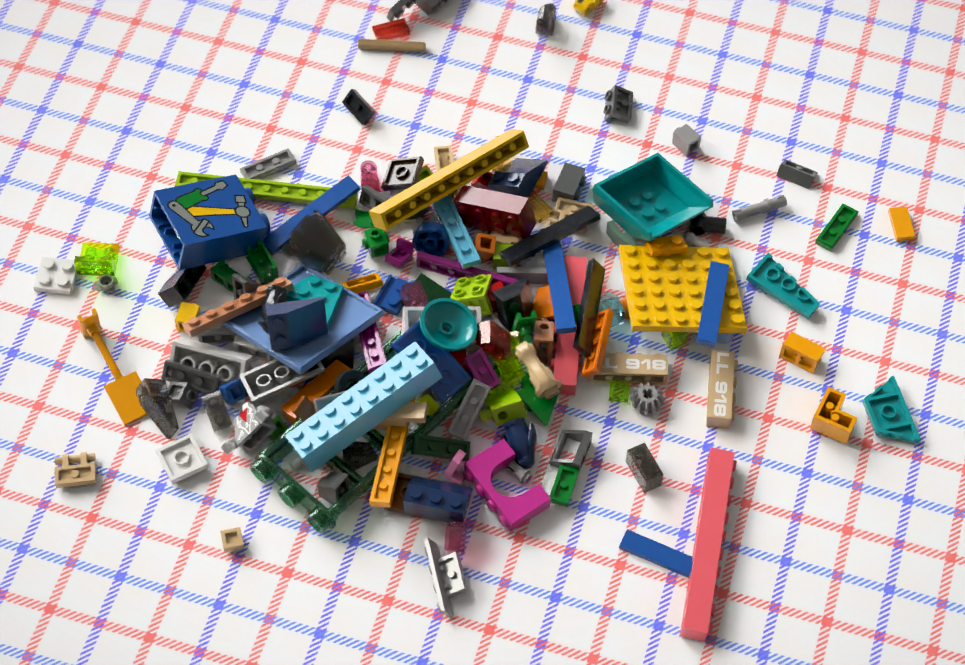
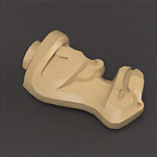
(540, 375)

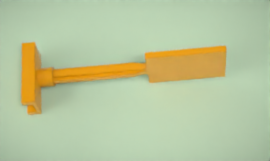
(122, 390)

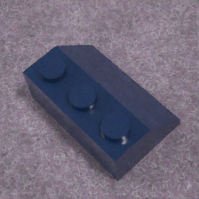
(437, 499)

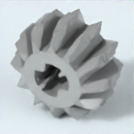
(647, 398)

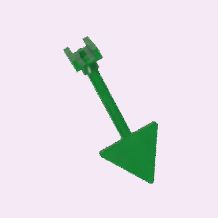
(540, 407)

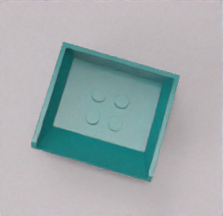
(650, 198)

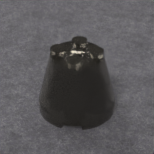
(315, 244)

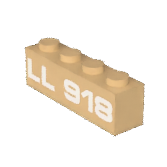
(633, 369)
(720, 389)

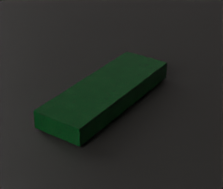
(439, 447)

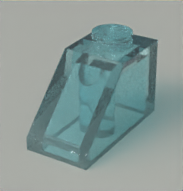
(612, 301)

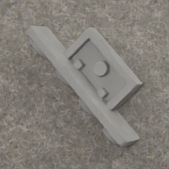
(447, 576)

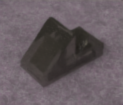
(359, 454)

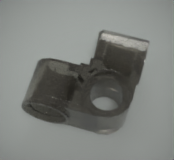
(546, 20)

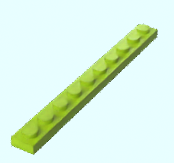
(271, 189)

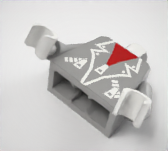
(251, 428)

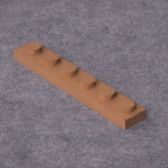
(232, 308)

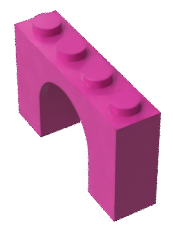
(510, 510)

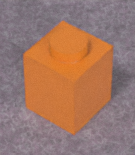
(484, 245)

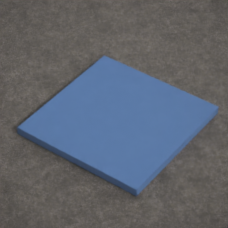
(350, 319)

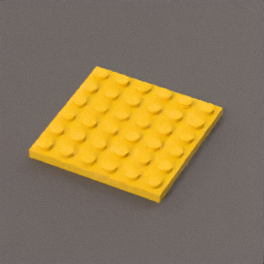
(670, 289)

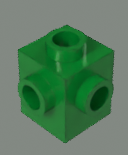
(376, 242)

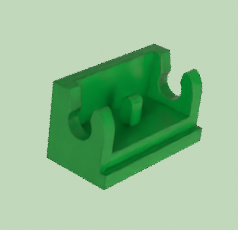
(262, 263)
(222, 275)

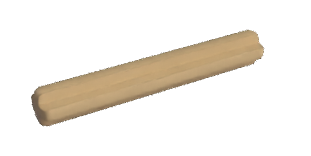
(393, 45)

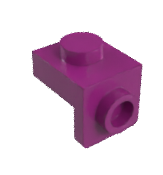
(401, 254)

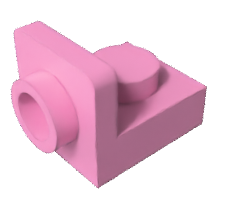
(454, 472)

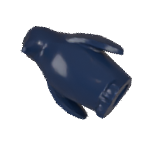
(521, 440)

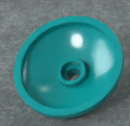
(448, 316)

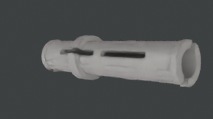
(766, 205)

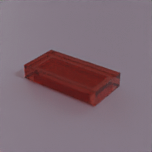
(391, 29)

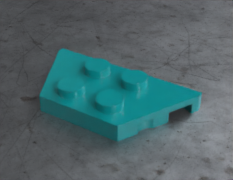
(890, 413)

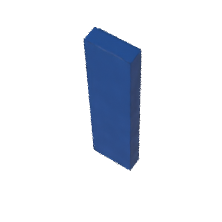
(656, 553)

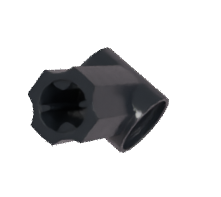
(708, 224)

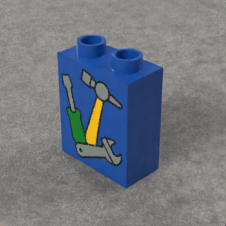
(207, 221)

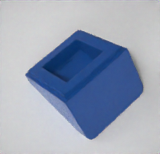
(233, 392)

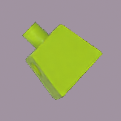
(503, 408)

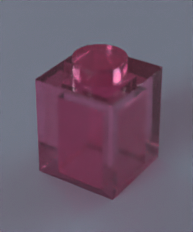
(413, 295)
(455, 537)

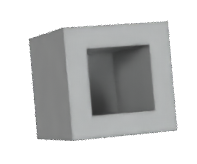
(686, 139)

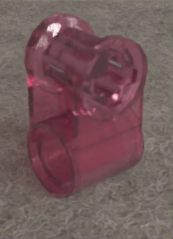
(369, 175)

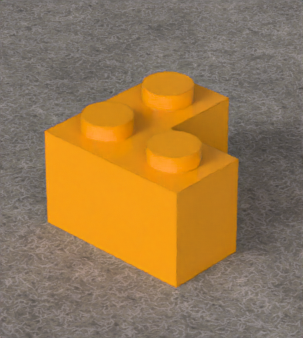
(830, 418)

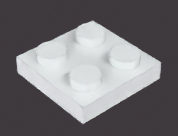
(55, 276)
(181, 458)

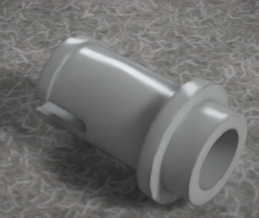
(519, 472)

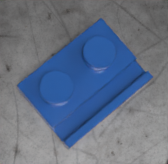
(389, 296)

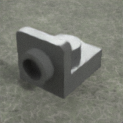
(183, 393)

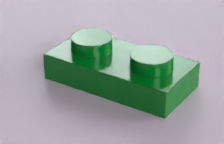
(564, 485)

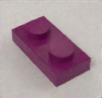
(481, 368)

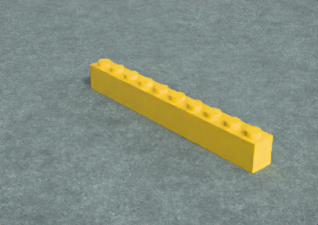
(448, 179)

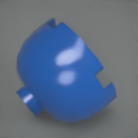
(431, 238)

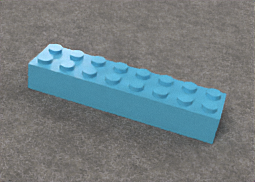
(363, 406)

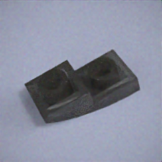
(217, 411)

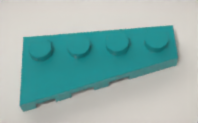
(777, 283)

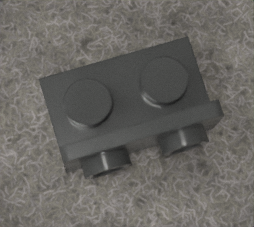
(618, 104)

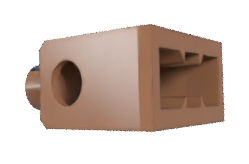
(544, 334)

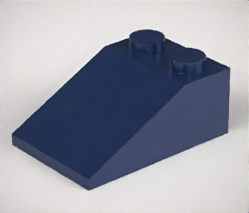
(518, 176)
(296, 322)

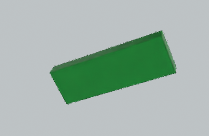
(836, 227)

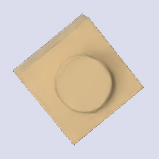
(232, 539)

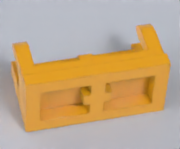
(802, 352)

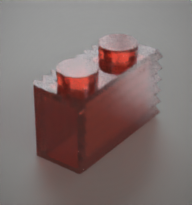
(493, 339)

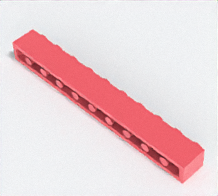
(707, 545)

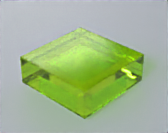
(619, 391)

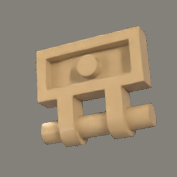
(566, 207)
(75, 475)

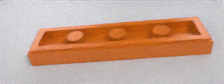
(594, 362)

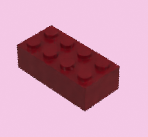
(495, 211)

